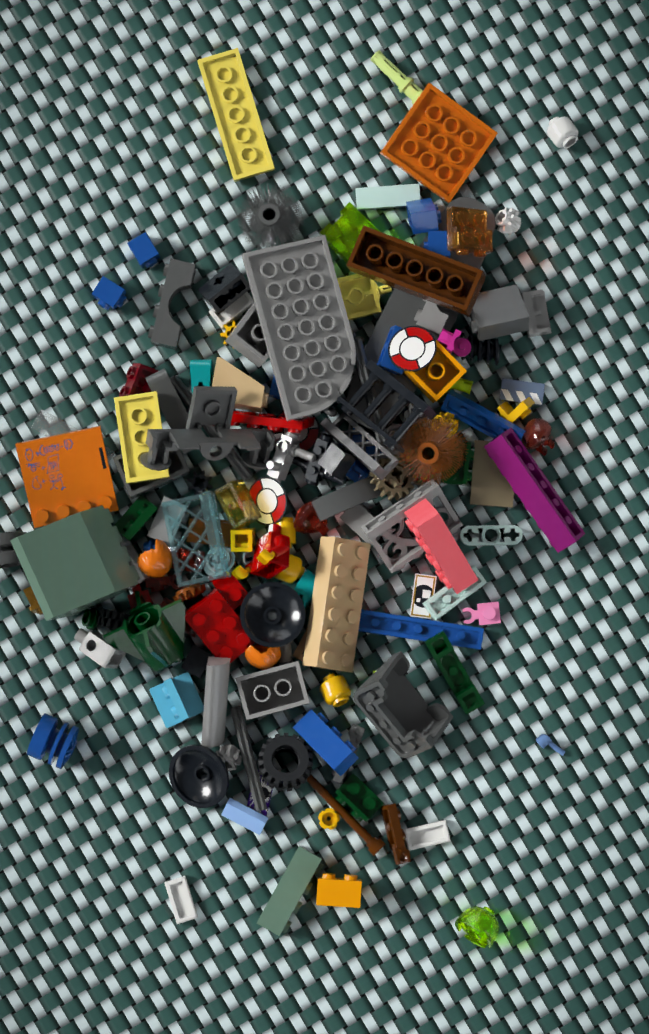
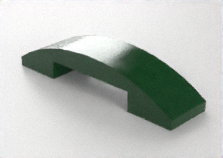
(454, 672)

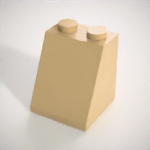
(250, 393)

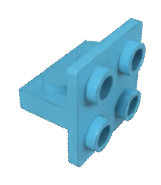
(177, 699)

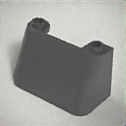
(400, 710)

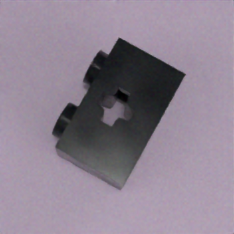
(224, 288)

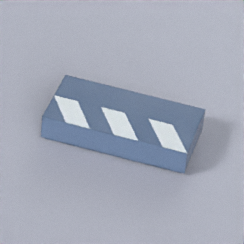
(518, 391)

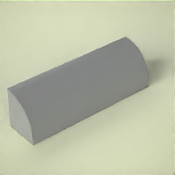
(215, 701)

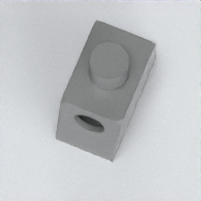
(98, 650)

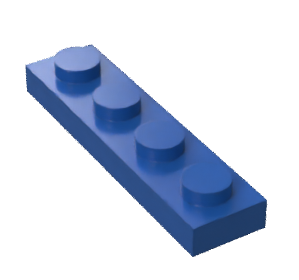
(478, 416)

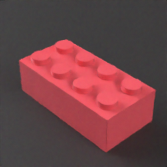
(440, 546)

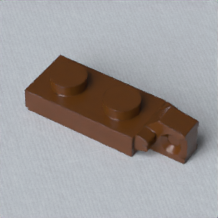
(395, 835)

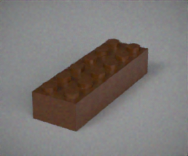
(416, 270)

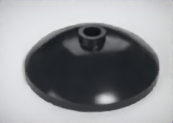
(277, 599)
(191, 781)

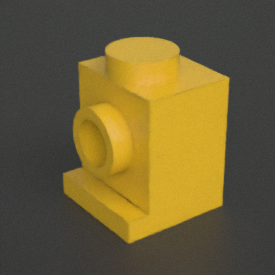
(242, 539)

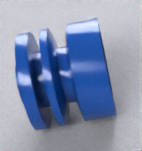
(53, 741)

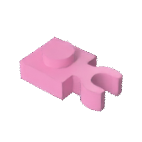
(486, 614)

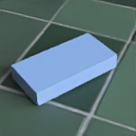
(244, 816)

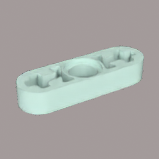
(507, 540)

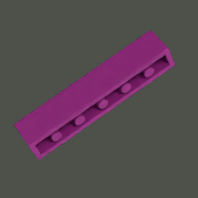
(534, 490)

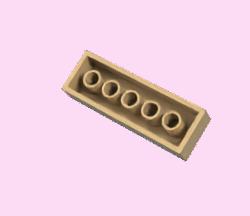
(336, 604)

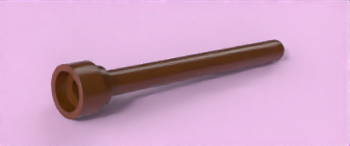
(372, 843)

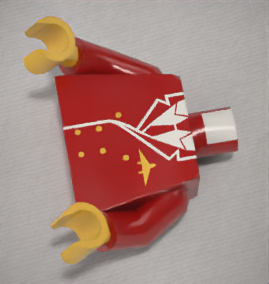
(270, 555)

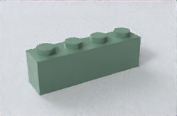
(289, 891)

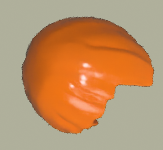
(156, 561)
(262, 657)

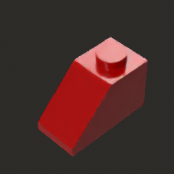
(231, 591)

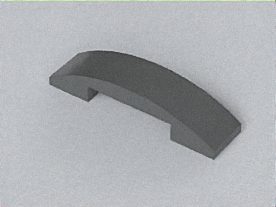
(345, 498)

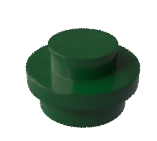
(90, 618)

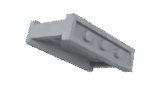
(395, 514)

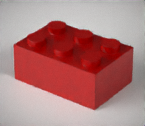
(218, 626)

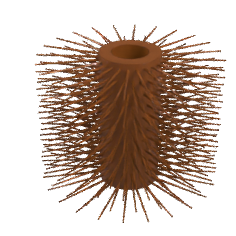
(433, 449)

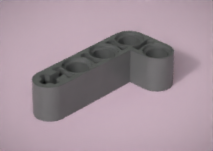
(168, 400)

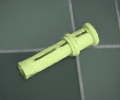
(405, 84)

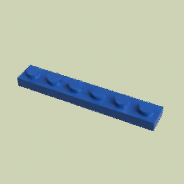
(419, 629)

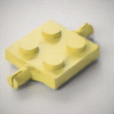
(361, 295)

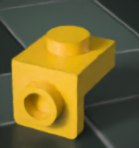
(522, 410)

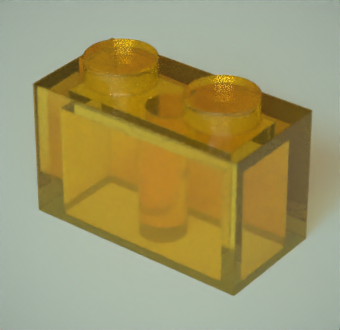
(238, 504)

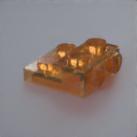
(468, 231)

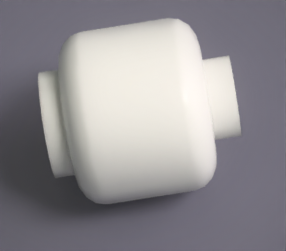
(562, 132)

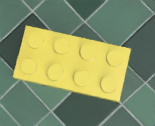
(134, 418)

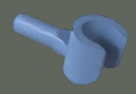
(543, 740)

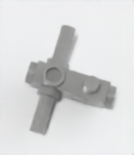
(286, 449)

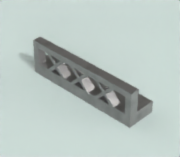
(359, 449)

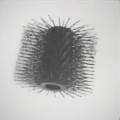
(263, 212)

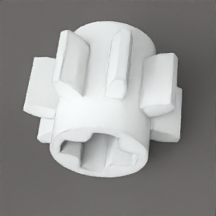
(508, 221)

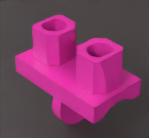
(453, 343)

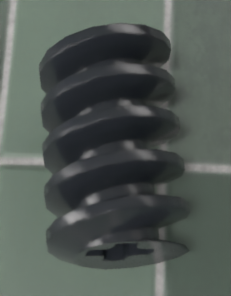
(483, 349)

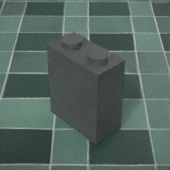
(499, 313)

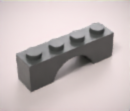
(178, 278)

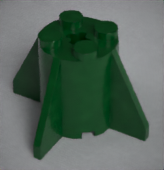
(152, 633)

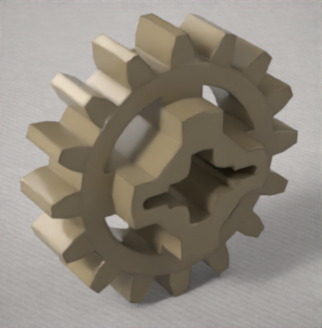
(393, 482)

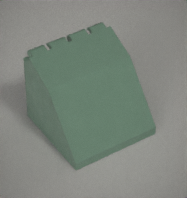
(75, 563)

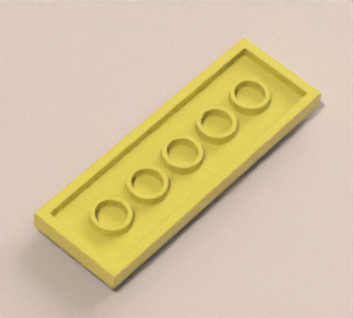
(236, 114)

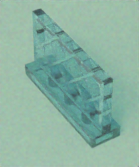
(214, 534)

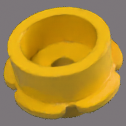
(329, 812)

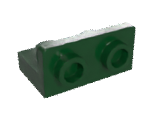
(464, 472)
(135, 517)
(359, 798)

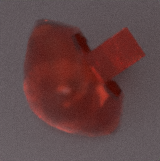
(537, 435)
(307, 521)

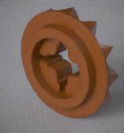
(190, 592)

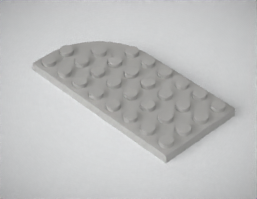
(302, 323)

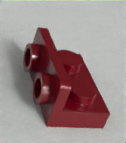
(136, 380)

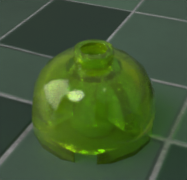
(480, 925)

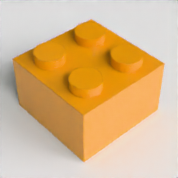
(438, 374)
(339, 891)

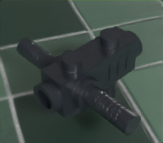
(313, 469)

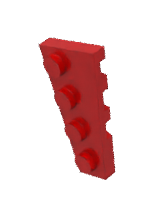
(270, 421)

